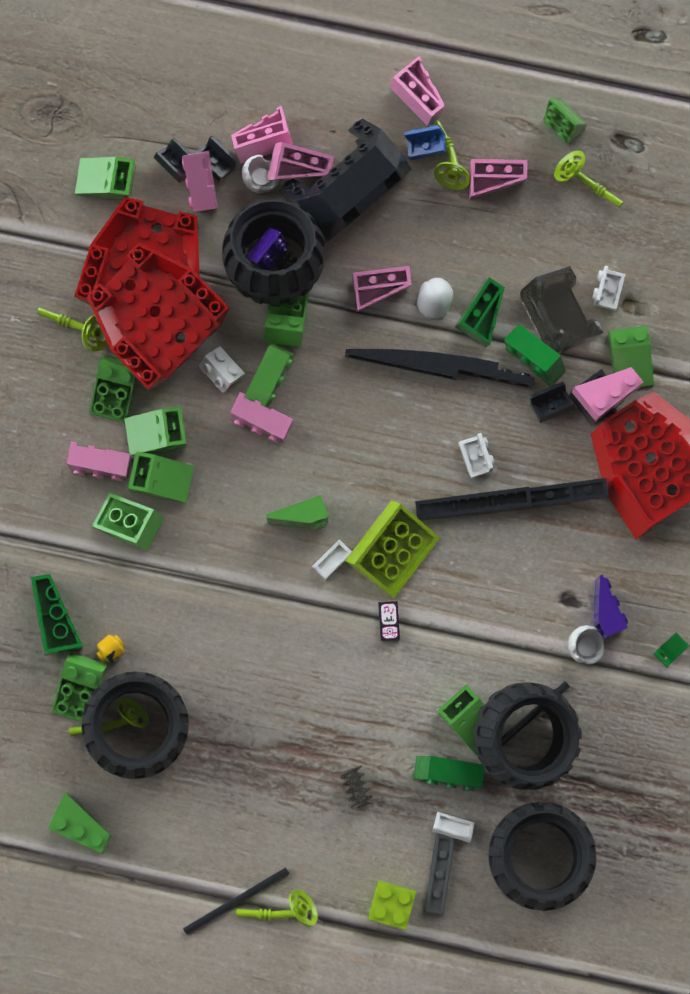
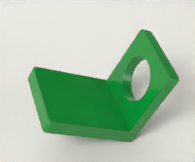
(671, 649)

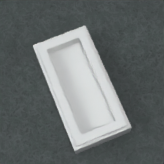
(332, 559)
(453, 827)

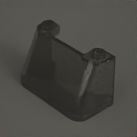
(557, 312)

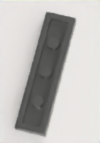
(439, 874)

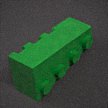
(55, 625)

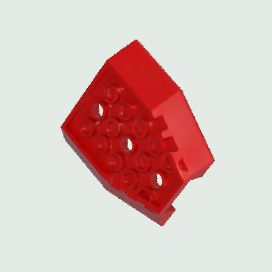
(124, 230)
(147, 342)
(634, 485)

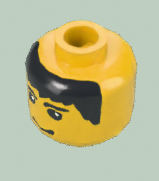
(110, 649)

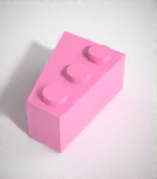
(418, 92)

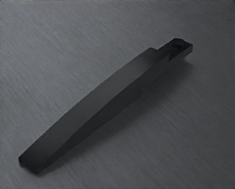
(441, 365)
(512, 499)

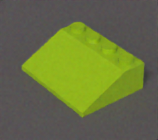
(392, 548)

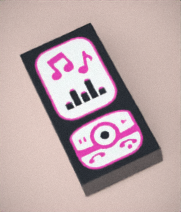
(389, 621)

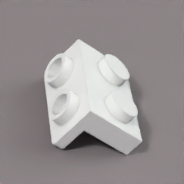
(609, 289)
(221, 369)
(476, 456)

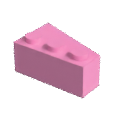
(262, 136)
(295, 162)
(495, 175)
(200, 181)
(379, 284)
(607, 392)
(260, 419)
(98, 462)

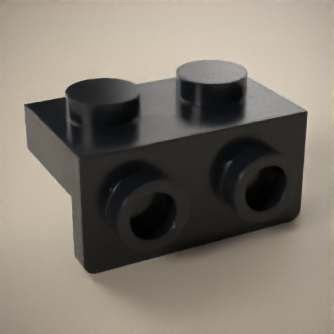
(171, 159)
(222, 160)
(551, 402)

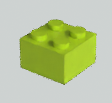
(391, 905)

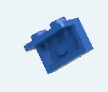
(426, 142)

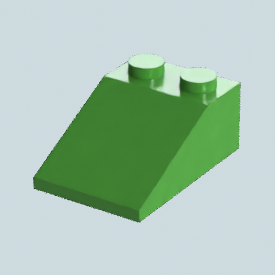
(632, 349)
(305, 515)
(128, 521)

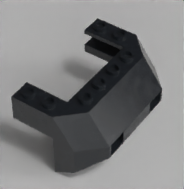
(351, 184)

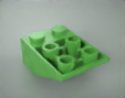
(563, 120)
(106, 177)
(286, 322)
(113, 389)
(156, 431)
(160, 477)
(77, 683)
(461, 714)

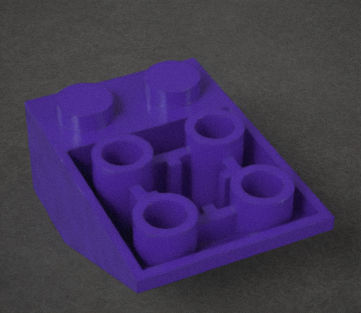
(268, 250)
(606, 612)

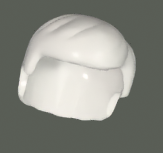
(255, 175)
(434, 298)
(586, 644)

